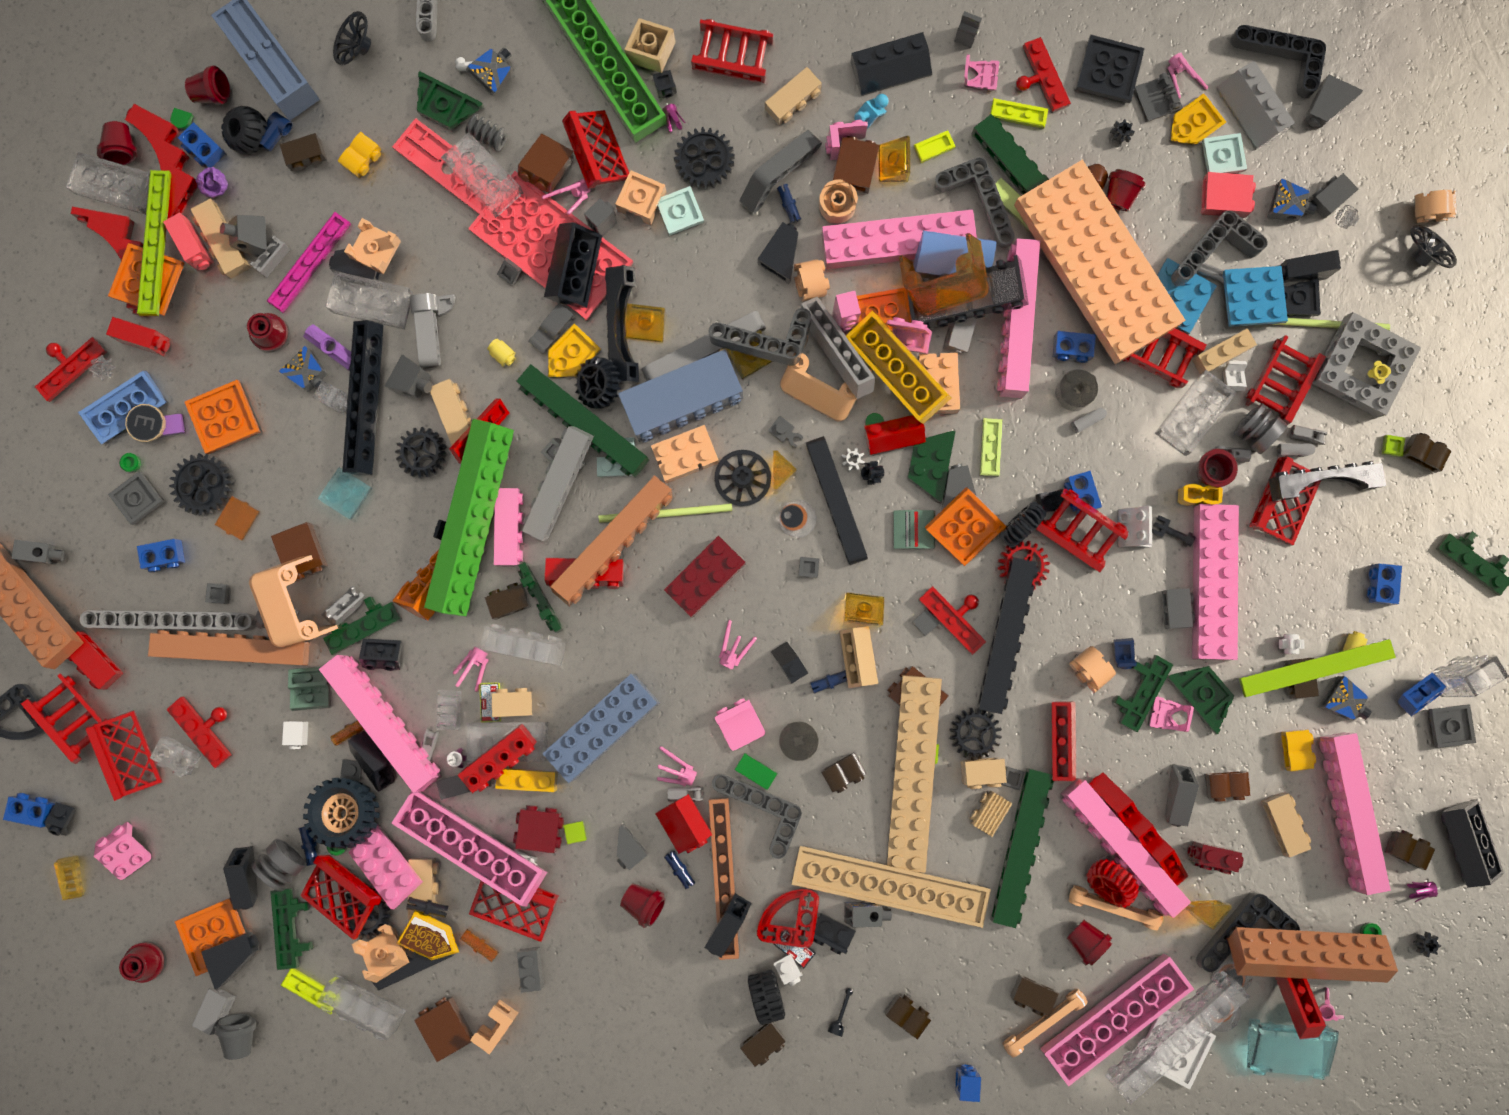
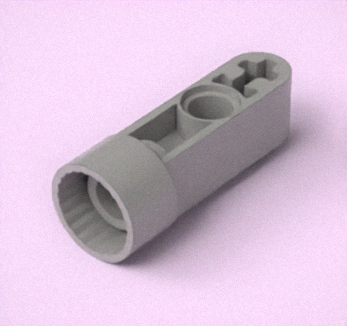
(424, 309)

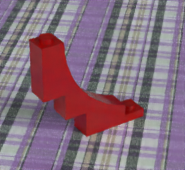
(161, 136)
(113, 228)
(1140, 827)

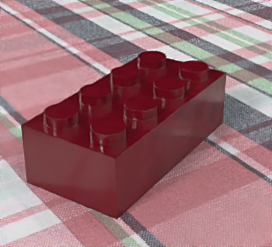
(705, 576)

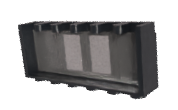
(1005, 292)

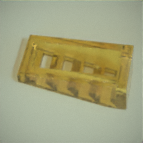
(74, 867)

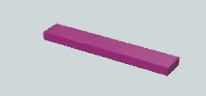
(308, 262)

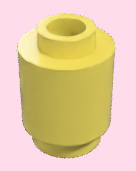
(501, 352)
(1354, 640)

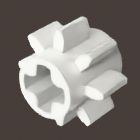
(851, 464)
(1291, 644)

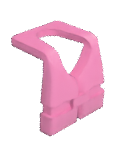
(986, 76)
(1162, 715)

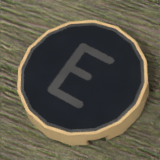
(145, 423)

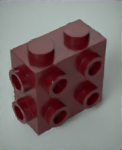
(538, 829)
(1210, 856)

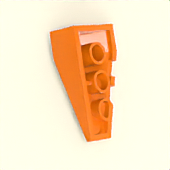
(414, 594)

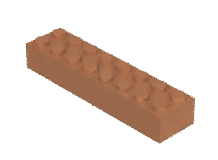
(33, 616)
(1312, 955)

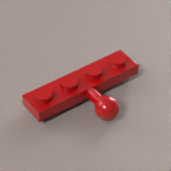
(1044, 74)
(69, 368)
(494, 413)
(953, 619)
(200, 731)

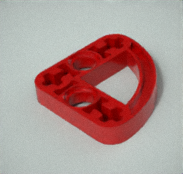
(795, 933)

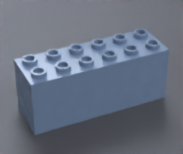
(265, 57)
(682, 396)
(601, 728)

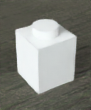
(295, 734)

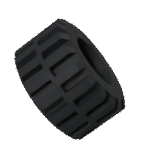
(766, 997)

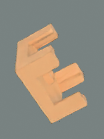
(640, 196)
(373, 247)
(381, 954)
(487, 1038)

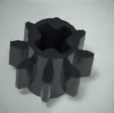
(1127, 131)
(872, 472)
(1427, 949)

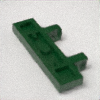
(1487, 573)
(534, 589)
(375, 620)
(1152, 680)
(286, 944)

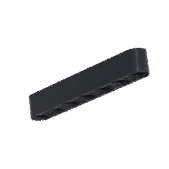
(836, 500)

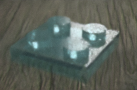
(345, 493)

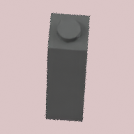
(1330, 100)
(957, 480)
(1181, 795)

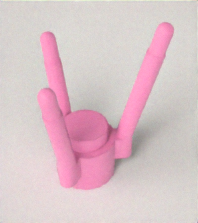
(1179, 64)
(578, 189)
(475, 657)
(729, 658)
(685, 776)
(1328, 1010)

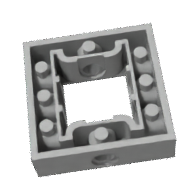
(1359, 330)

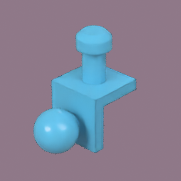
(872, 109)

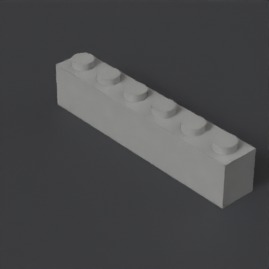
(839, 349)
(557, 483)

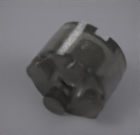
(1067, 394)
(799, 752)

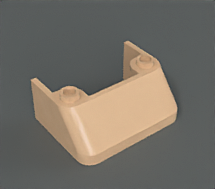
(815, 393)
(276, 606)

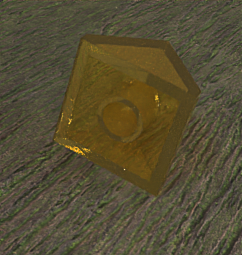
(895, 160)
(645, 322)
(745, 363)
(782, 472)
(864, 609)
(1209, 911)

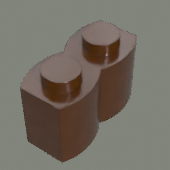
(1228, 785)

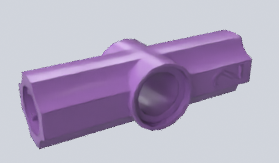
(323, 340)

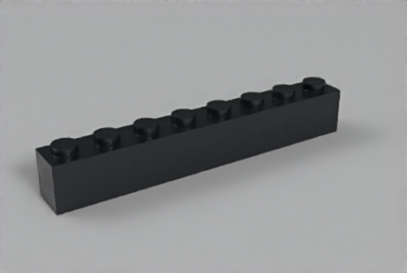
(1006, 635)

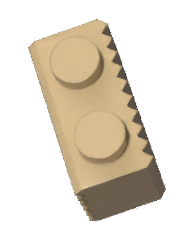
(990, 813)

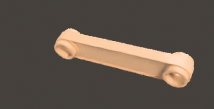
(1151, 919)
(1015, 1045)

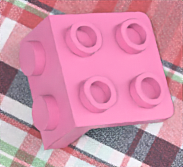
(838, 131)
(913, 335)
(739, 724)
(121, 852)

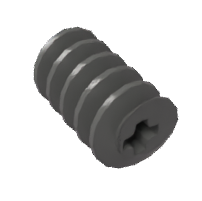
(486, 133)

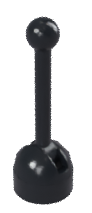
(837, 1027)

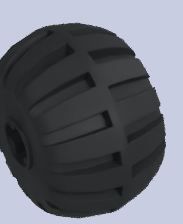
(243, 129)

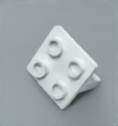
(1139, 524)

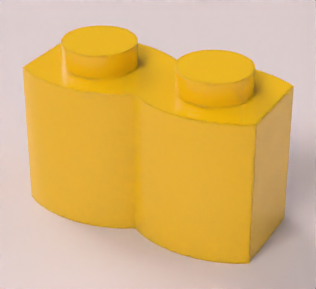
(360, 155)
(1196, 494)
(1298, 750)

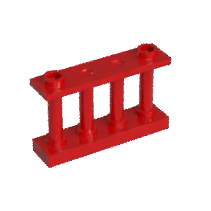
(720, 65)
(1175, 338)
(1304, 380)
(1080, 548)
(47, 723)

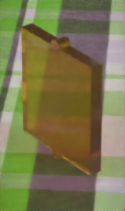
(237, 518)

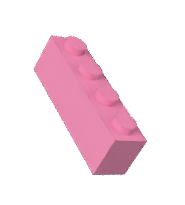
(846, 311)
(507, 527)

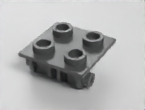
(1158, 97)

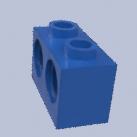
(202, 144)
(1073, 341)
(1088, 491)
(161, 551)
(1390, 585)
(1421, 694)
(29, 810)
(967, 1083)

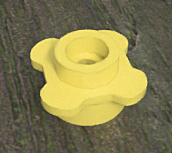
(1384, 369)

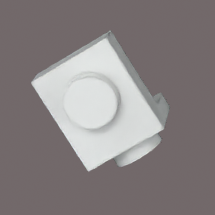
(1234, 375)
(788, 970)

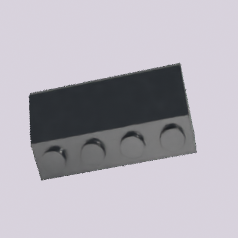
(891, 64)
(573, 265)
(1472, 844)

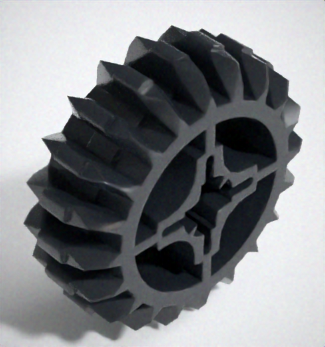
(596, 378)
(424, 444)
(1022, 524)
(970, 725)
(378, 917)

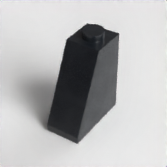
(780, 252)
(342, 263)
(1311, 267)
(789, 662)
(371, 760)
(241, 878)
(728, 925)
(228, 957)

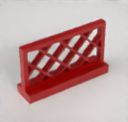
(583, 149)
(1267, 507)
(106, 759)
(346, 881)
(541, 898)

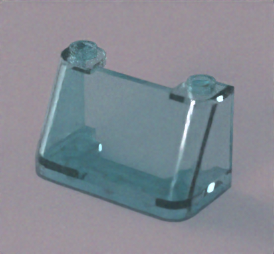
(1280, 1050)

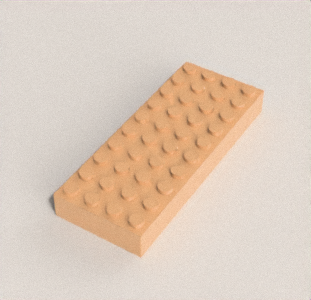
(1099, 262)

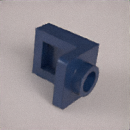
(1124, 653)

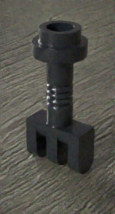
(1164, 528)

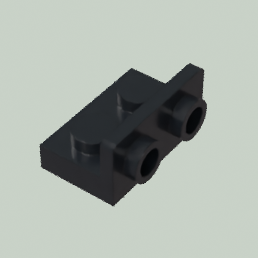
(380, 654)
(833, 934)

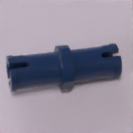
(789, 203)
(829, 681)
(308, 845)
(679, 869)

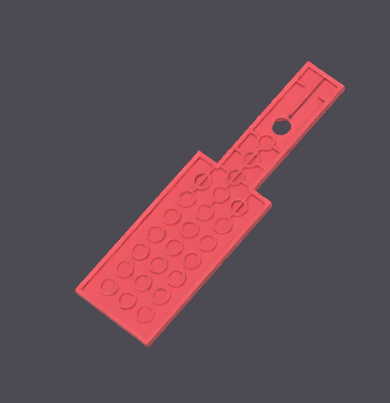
(523, 230)

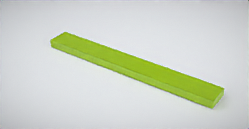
(154, 243)
(1317, 668)

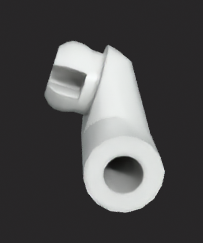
(461, 65)

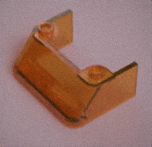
(951, 290)

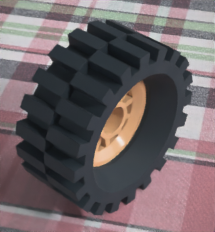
(335, 830)

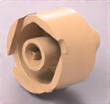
(842, 192)
(1436, 205)
(811, 280)
(1092, 669)

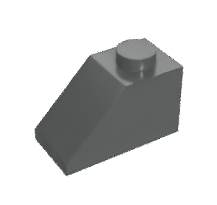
(629, 849)

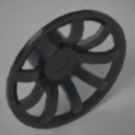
(358, 41)
(1426, 253)
(742, 477)

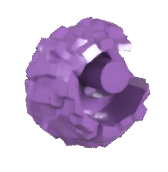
(211, 182)

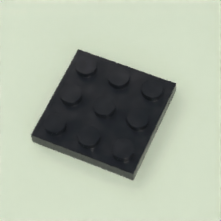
(1110, 68)

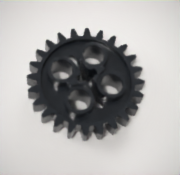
(698, 142)
(186, 476)

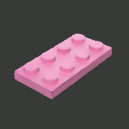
(385, 868)

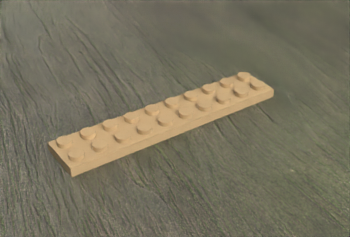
(914, 772)
(891, 886)

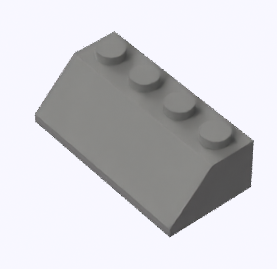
(1255, 105)

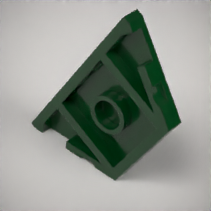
(444, 103)
(931, 464)
(1205, 693)

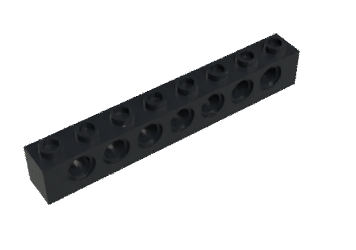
(362, 398)

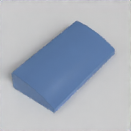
(939, 252)
(109, 413)

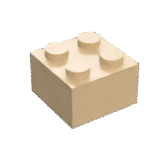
(650, 45)
(511, 704)
(983, 771)

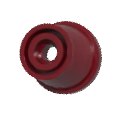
(208, 86)
(116, 143)
(1124, 189)
(272, 336)
(1223, 465)
(643, 904)
(1089, 942)
(149, 961)

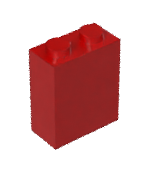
(138, 336)
(684, 825)

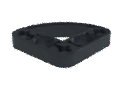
(15, 702)

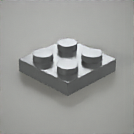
(136, 498)
(1452, 726)

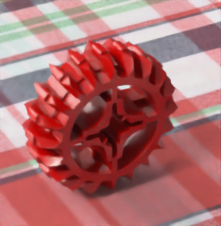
(1031, 552)
(1112, 883)

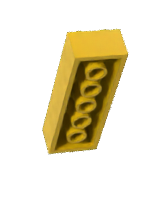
(898, 367)

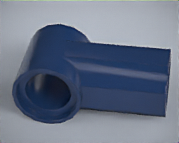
(276, 128)

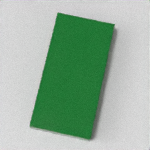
(756, 771)

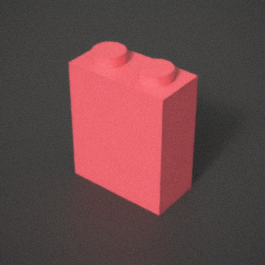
(1227, 192)
(188, 242)

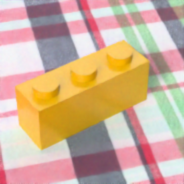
(528, 780)

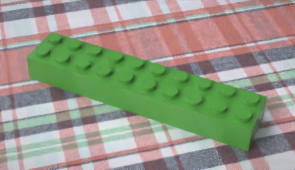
(608, 66)
(469, 518)

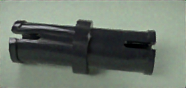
(427, 907)

